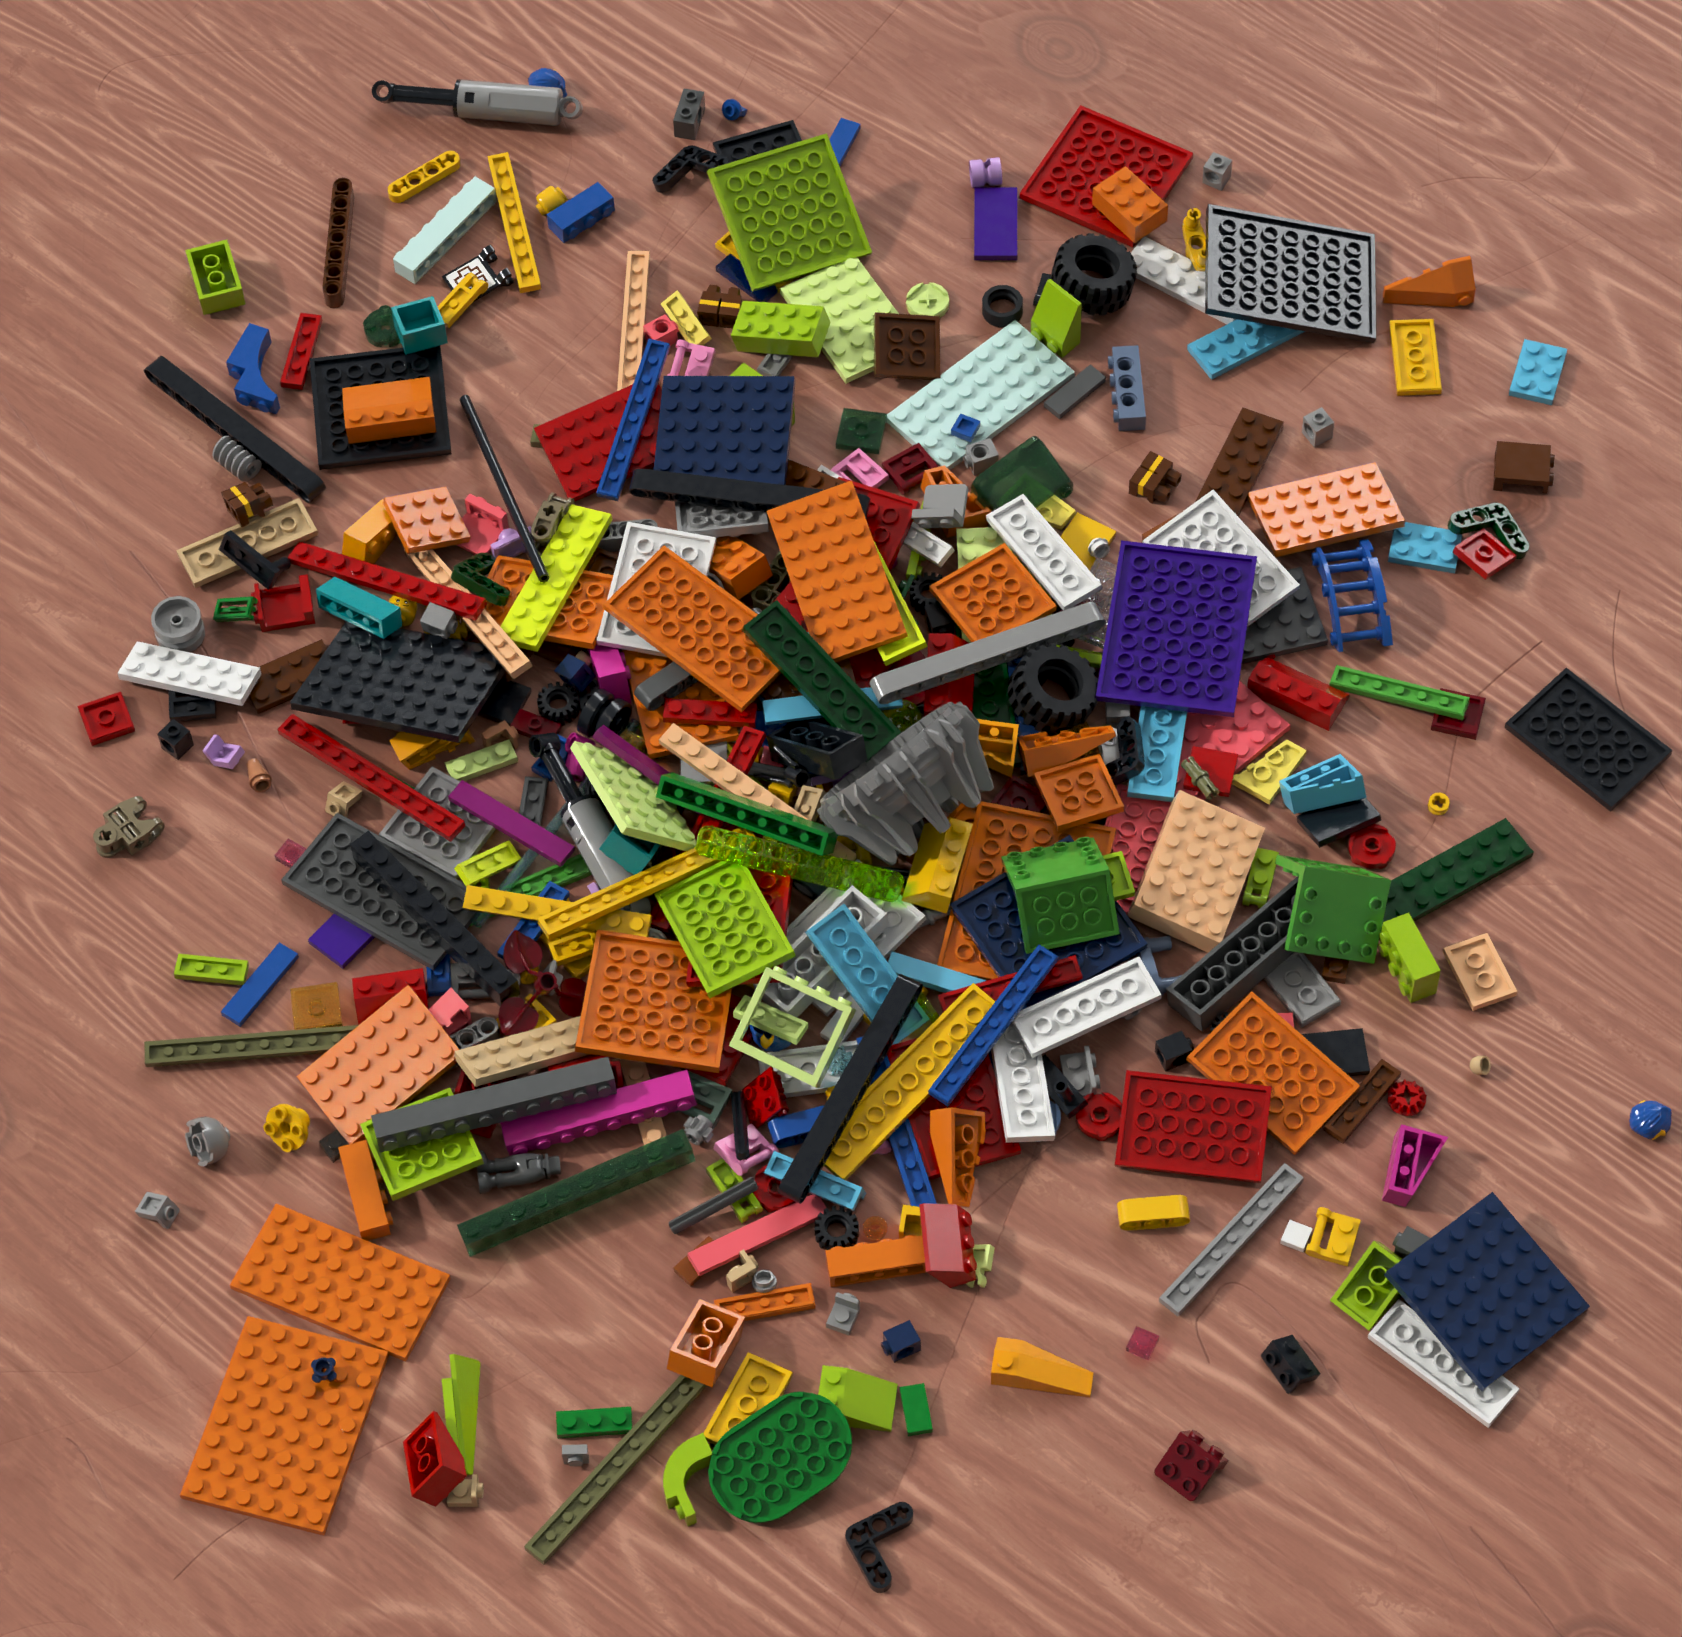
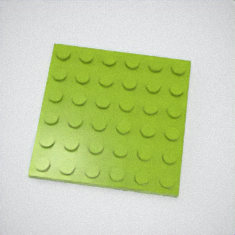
(789, 212)

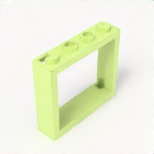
(821, 994)

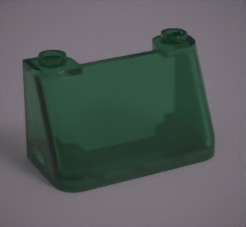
(1025, 471)

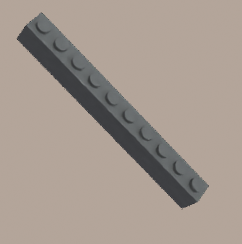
(494, 1104)

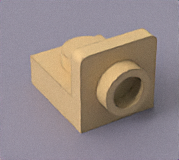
(342, 798)
(742, 1275)
(466, 1493)

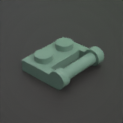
(709, 1095)

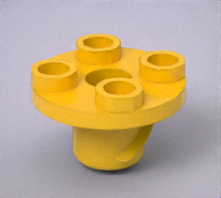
(287, 1126)

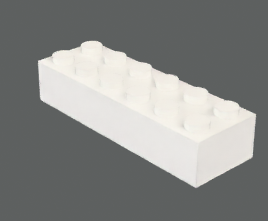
(810, 963)

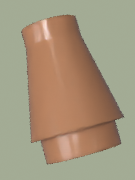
(258, 777)

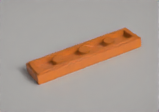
(771, 1303)

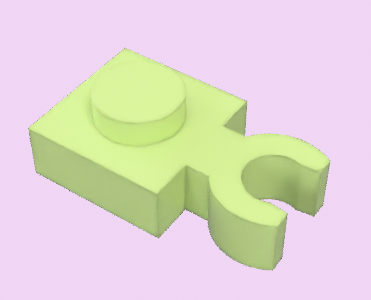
(983, 1256)

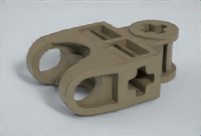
(549, 518)
(126, 829)

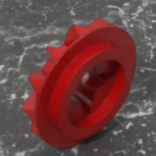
(1399, 1103)

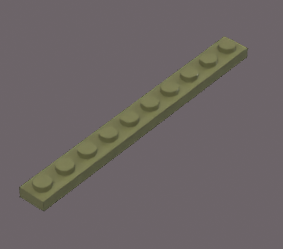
(243, 1046)
(613, 1468)

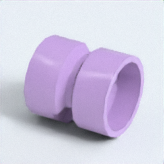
(985, 172)

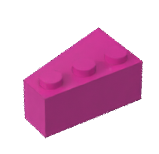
(610, 671)
(1409, 1161)

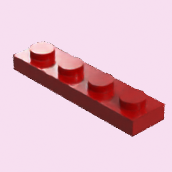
(301, 351)
(708, 713)

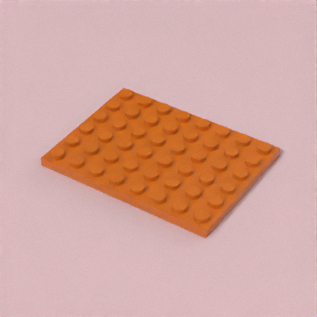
(993, 835)
(275, 1435)

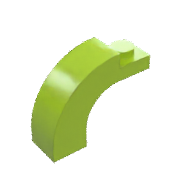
(682, 1464)

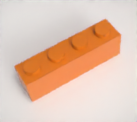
(364, 1190)
(875, 1260)

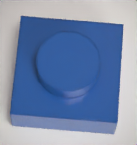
(965, 427)

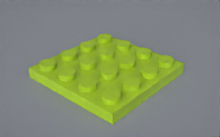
(426, 1163)

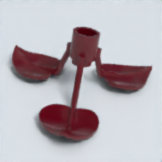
(524, 954)

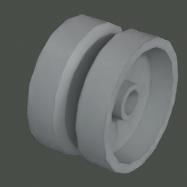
(178, 624)

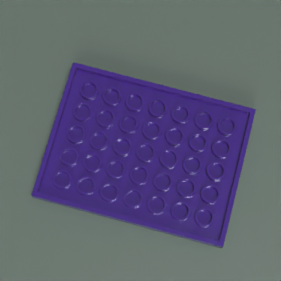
(1176, 628)

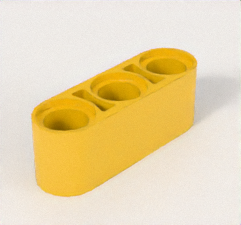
(1153, 1212)

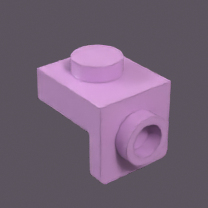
(223, 754)

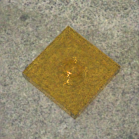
(316, 1006)

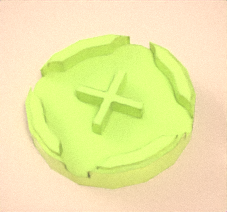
(927, 300)

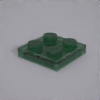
(861, 430)

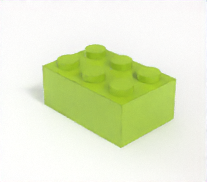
(215, 277)
(1409, 958)

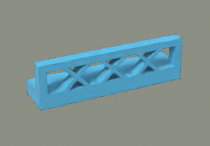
(826, 1185)

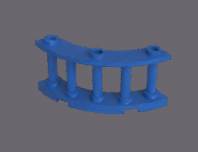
(1373, 583)

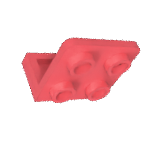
(483, 524)

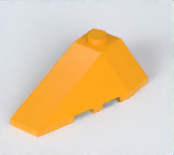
(1032, 1368)

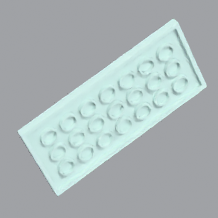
(989, 384)

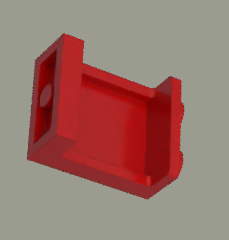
(284, 606)

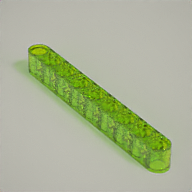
(798, 863)

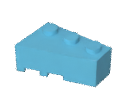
(1322, 785)

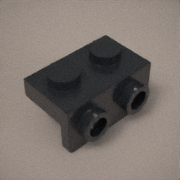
(1289, 1363)

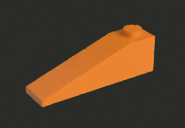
(1444, 286)
(1045, 752)
(956, 1144)

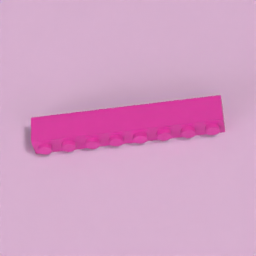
(627, 1106)

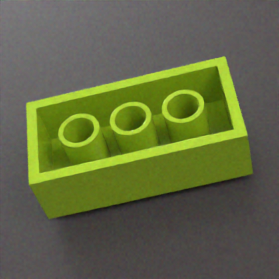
(780, 328)

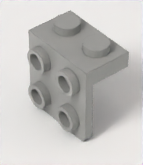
(942, 506)

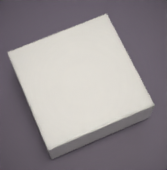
(1296, 1236)

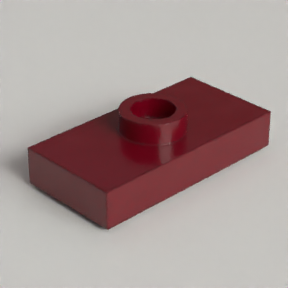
(532, 724)

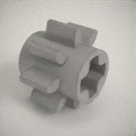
(698, 1129)

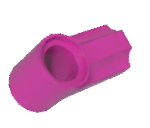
(572, 763)

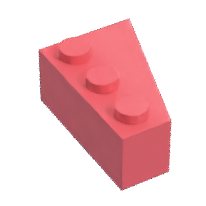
(451, 1012)

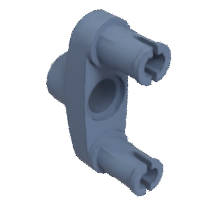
(1156, 945)

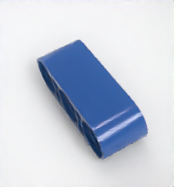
(792, 1128)

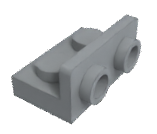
(1080, 1072)

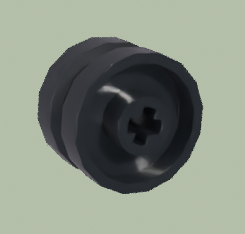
(603, 710)

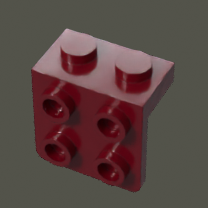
(1190, 1464)

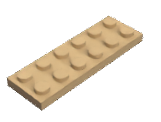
(267, 535)
(520, 1052)

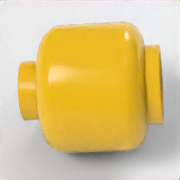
(550, 199)

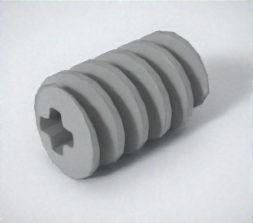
(236, 459)

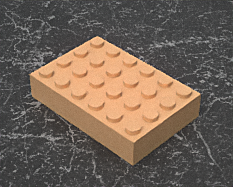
(1196, 872)

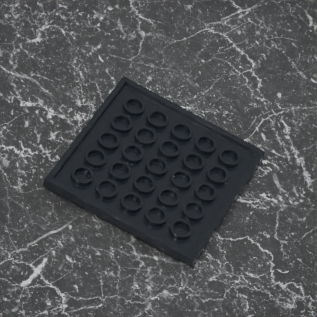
(366, 368)

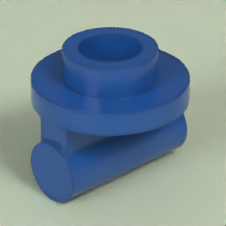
(733, 110)

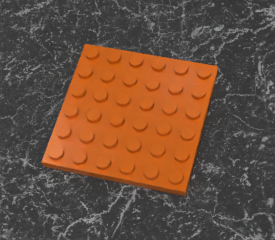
(644, 1009)

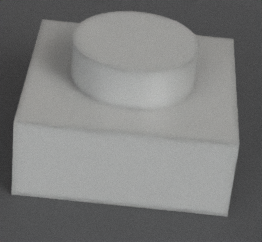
(575, 1455)

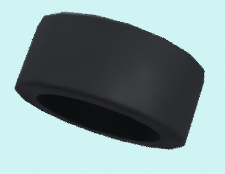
(1002, 292)

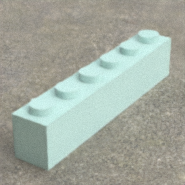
(444, 230)

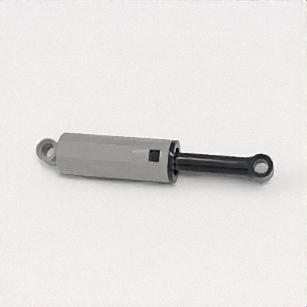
(489, 100)
(583, 819)

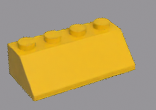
(937, 865)

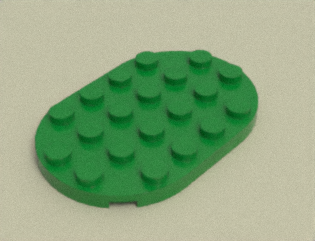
(780, 1457)

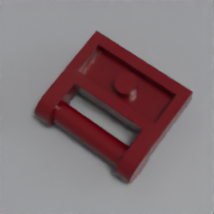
(907, 463)

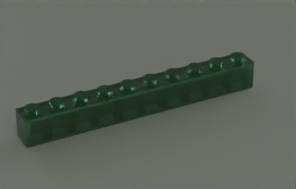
(576, 1192)

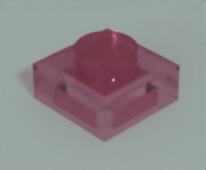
(289, 853)
(1142, 1343)

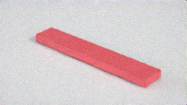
(756, 1234)

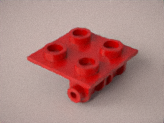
(765, 1098)

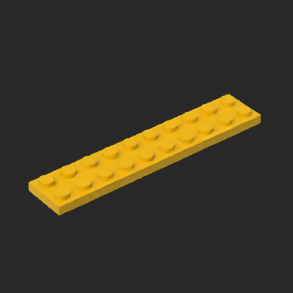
(906, 1082)

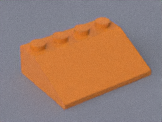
(388, 410)

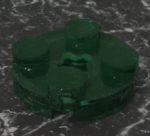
(373, 326)

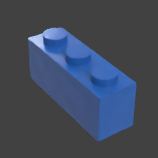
(581, 212)

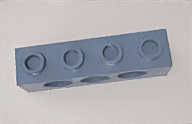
(1128, 388)

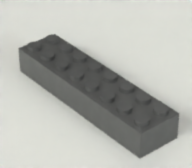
(1235, 963)

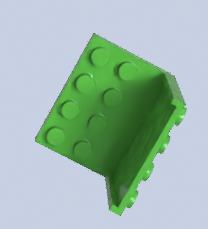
(1062, 894)
(1335, 909)

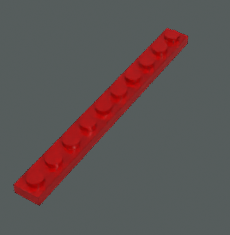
(386, 580)
(742, 757)
(371, 777)

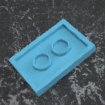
(1538, 372)
(1424, 547)

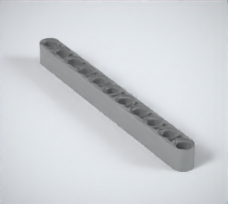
(986, 653)

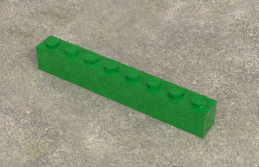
(747, 814)

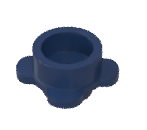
(321, 1363)

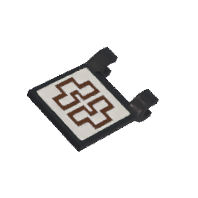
(483, 271)

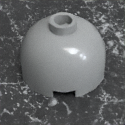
(207, 1140)

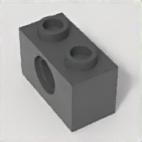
(689, 114)

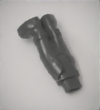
(526, 1167)

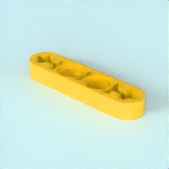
(425, 178)

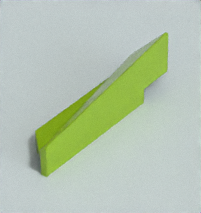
(461, 1405)

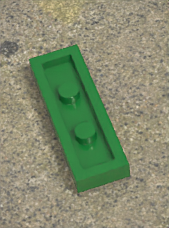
(594, 1422)

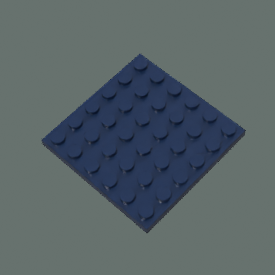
(726, 426)
(994, 926)
(1487, 1291)

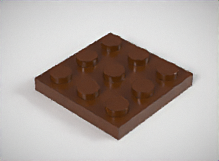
(906, 346)

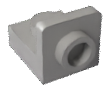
(158, 1208)
(843, 1313)

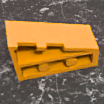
(369, 535)
(998, 744)
(417, 749)

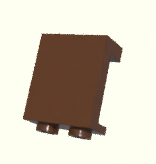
(1523, 465)

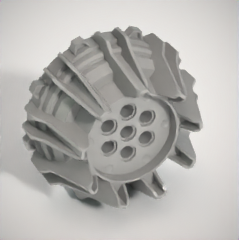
(908, 780)

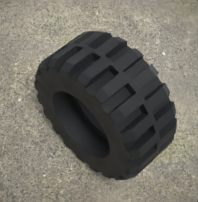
(1100, 256)
(1059, 666)

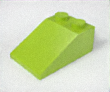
(1057, 319)
(1366, 1290)
(862, 1398)

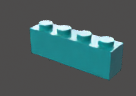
(359, 607)

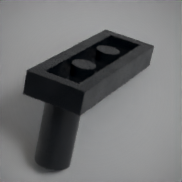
(252, 561)
(1061, 1090)

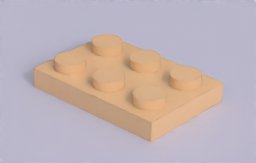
(1480, 971)

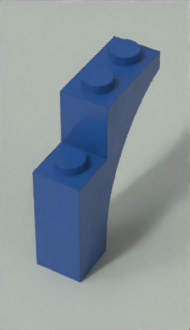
(246, 366)

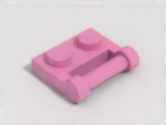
(699, 361)
(862, 468)
(756, 1141)

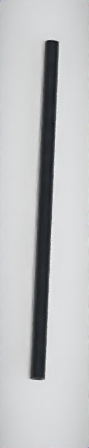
(504, 489)

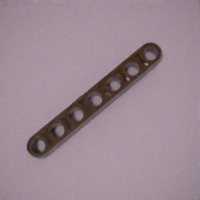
(338, 243)

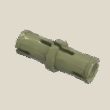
(1200, 778)

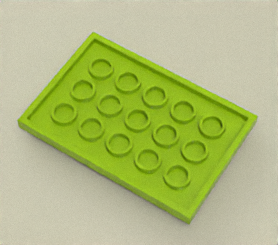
(724, 926)

